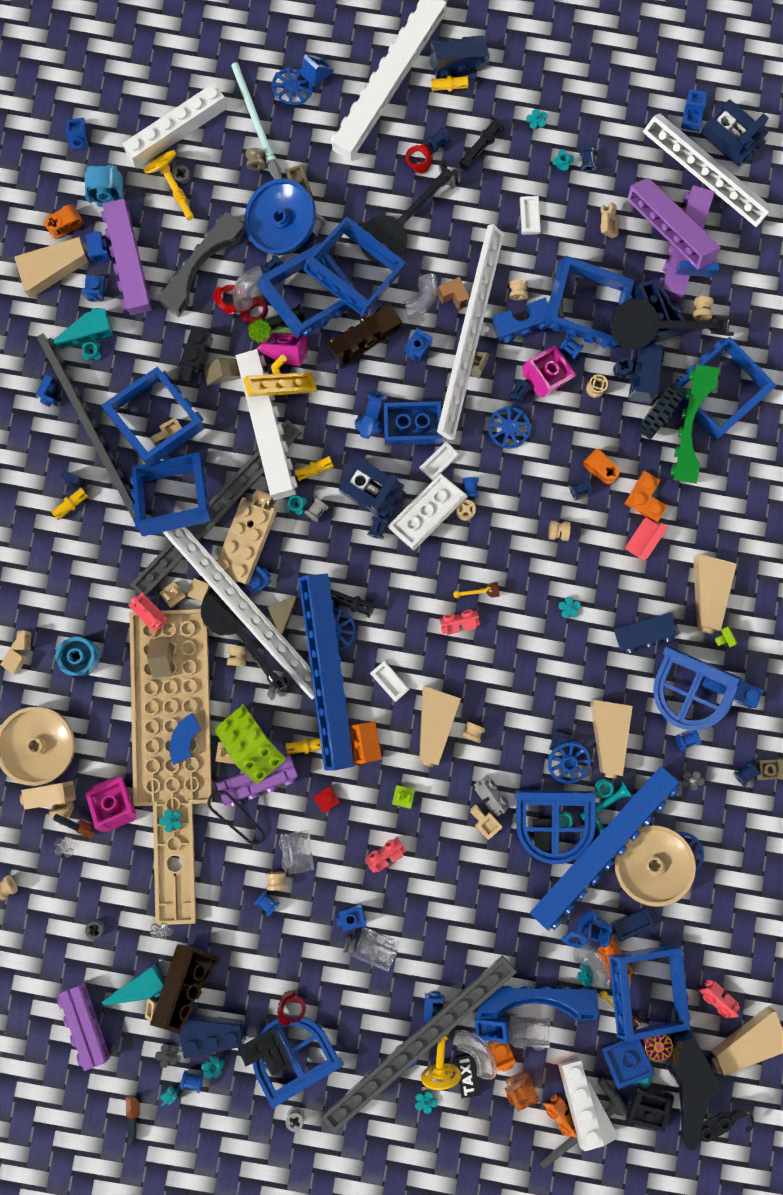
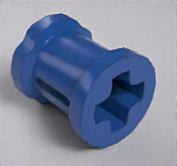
(571, 347)
(470, 487)
(688, 740)
(266, 903)
(191, 1081)

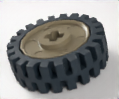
(660, 411)

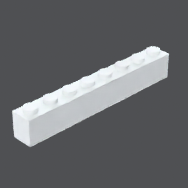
(707, 169)
(267, 430)

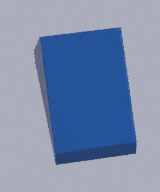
(315, 69)
(493, 1029)

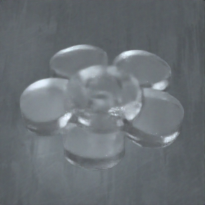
(65, 845)
(161, 931)

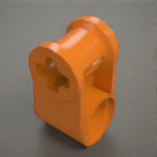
(65, 220)
(600, 465)

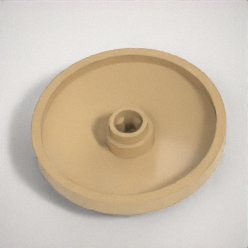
(36, 746)
(656, 867)

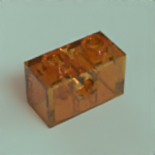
(521, 1091)

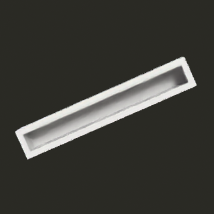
(175, 125)

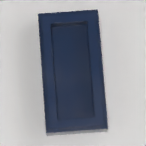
(633, 924)

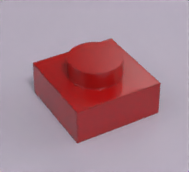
(326, 799)

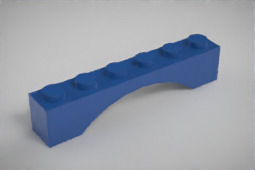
(578, 1003)

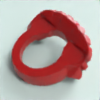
(423, 166)
(218, 297)

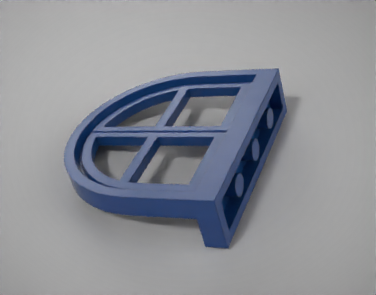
(702, 669)
(556, 799)
(304, 1079)

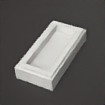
(530, 215)
(439, 461)
(389, 681)

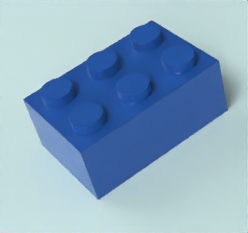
(412, 423)

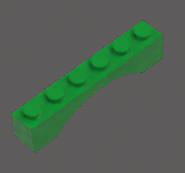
(703, 383)

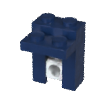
(738, 125)
(381, 505)

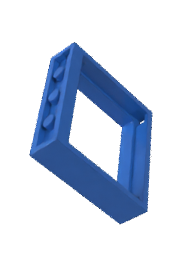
(284, 271)
(591, 273)
(337, 285)
(748, 366)
(171, 442)
(165, 469)
(621, 992)

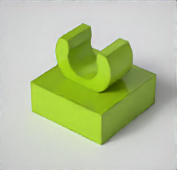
(726, 637)
(403, 796)

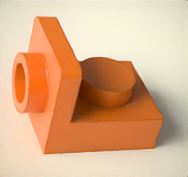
(503, 1055)

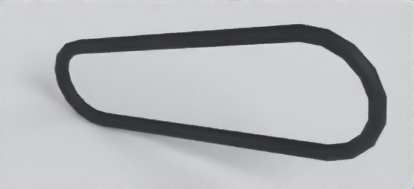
(229, 824)

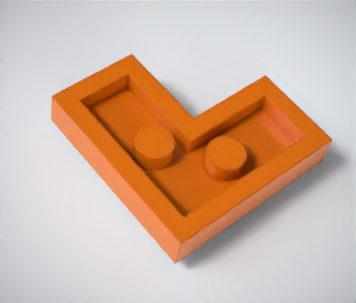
(641, 498)

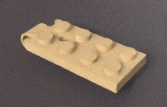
(243, 543)

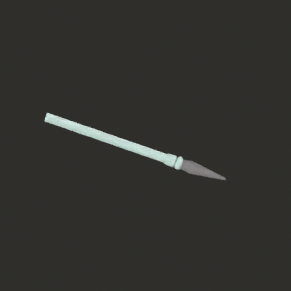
(273, 167)

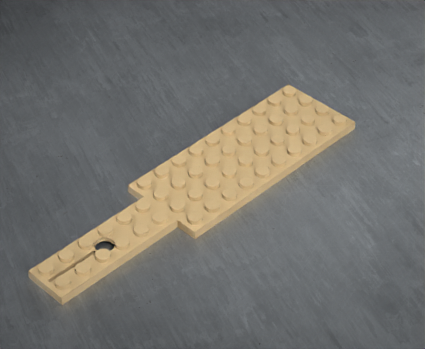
(156, 712)

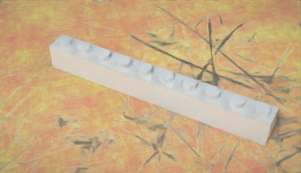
(388, 77)

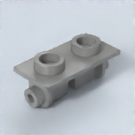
(487, 788)

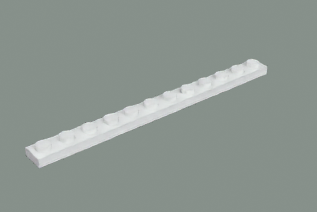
(470, 333)
(242, 607)

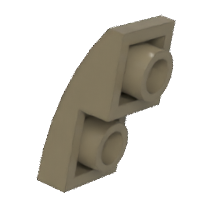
(770, 769)

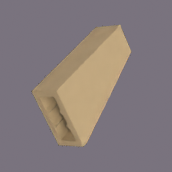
(50, 264)
(712, 589)
(436, 721)
(611, 733)
(750, 1044)

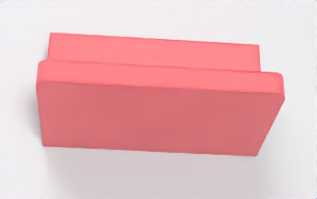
(645, 538)

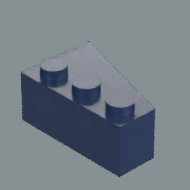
(458, 56)
(659, 299)
(646, 374)
(647, 632)
(210, 1034)

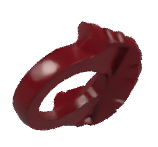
(257, 301)
(287, 998)

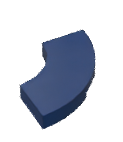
(182, 738)

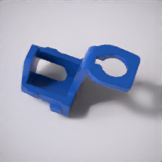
(369, 423)
(584, 931)

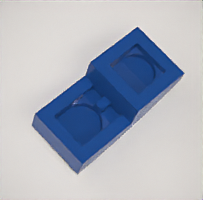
(694, 110)

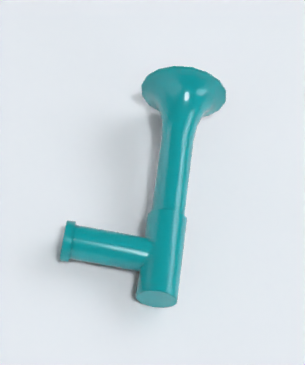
(621, 793)

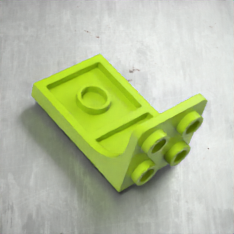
(248, 745)

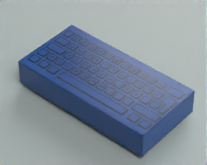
(687, 268)

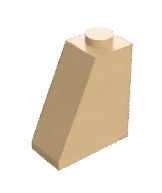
(48, 795)

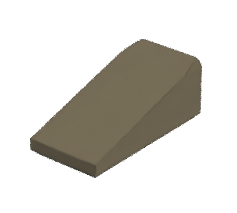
(298, 175)

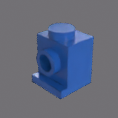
(97, 247)
(418, 352)
(356, 912)

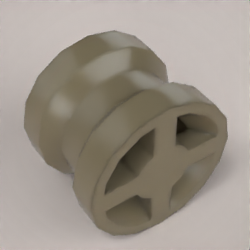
(255, 159)

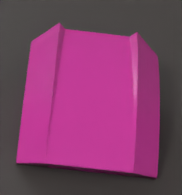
(285, 344)
(548, 371)
(110, 804)

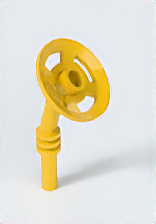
(162, 164)
(440, 1070)

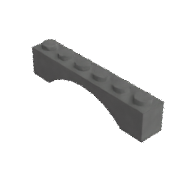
(223, 235)

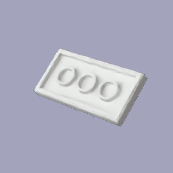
(427, 511)

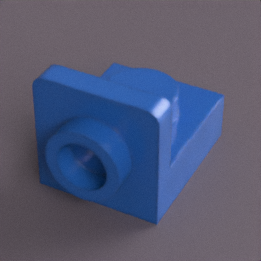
(76, 133)
(94, 288)
(45, 390)
(259, 580)
(429, 1007)

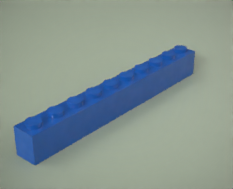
(326, 672)
(605, 848)

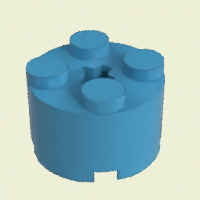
(103, 184)
(70, 664)

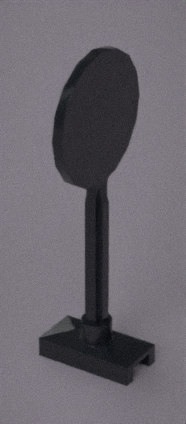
(391, 230)
(637, 322)
(223, 621)

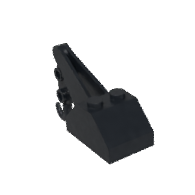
(696, 1085)

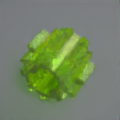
(259, 330)

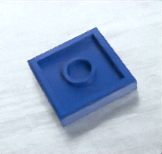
(627, 1062)

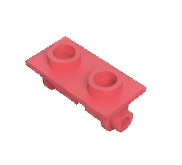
(148, 612)
(451, 622)
(377, 859)
(726, 1005)

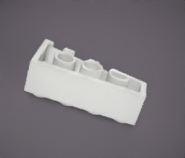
(587, 1112)

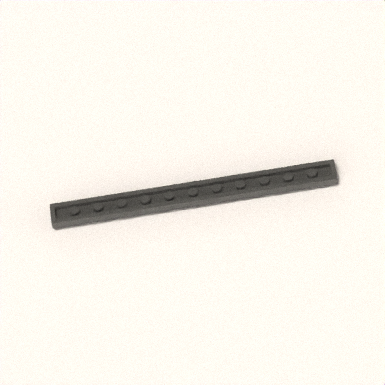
(89, 424)
(218, 507)
(418, 1044)

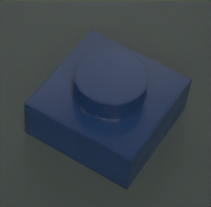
(71, 479)
(559, 738)

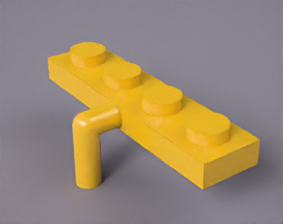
(279, 383)

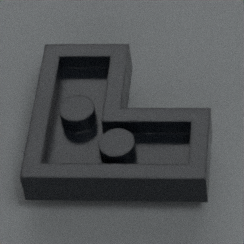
(267, 1046)

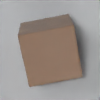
(454, 291)

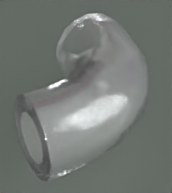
(243, 288)
(425, 299)
(597, 963)
(480, 1051)

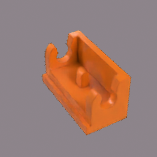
(365, 743)

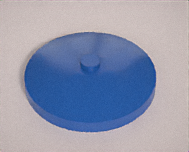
(280, 217)

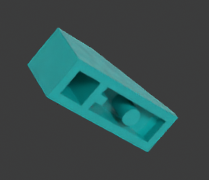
(87, 328)
(140, 988)

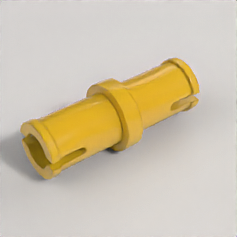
(449, 83)
(314, 468)
(69, 503)
(303, 746)

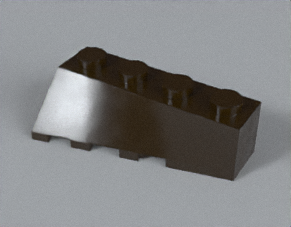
(364, 336)
(182, 987)

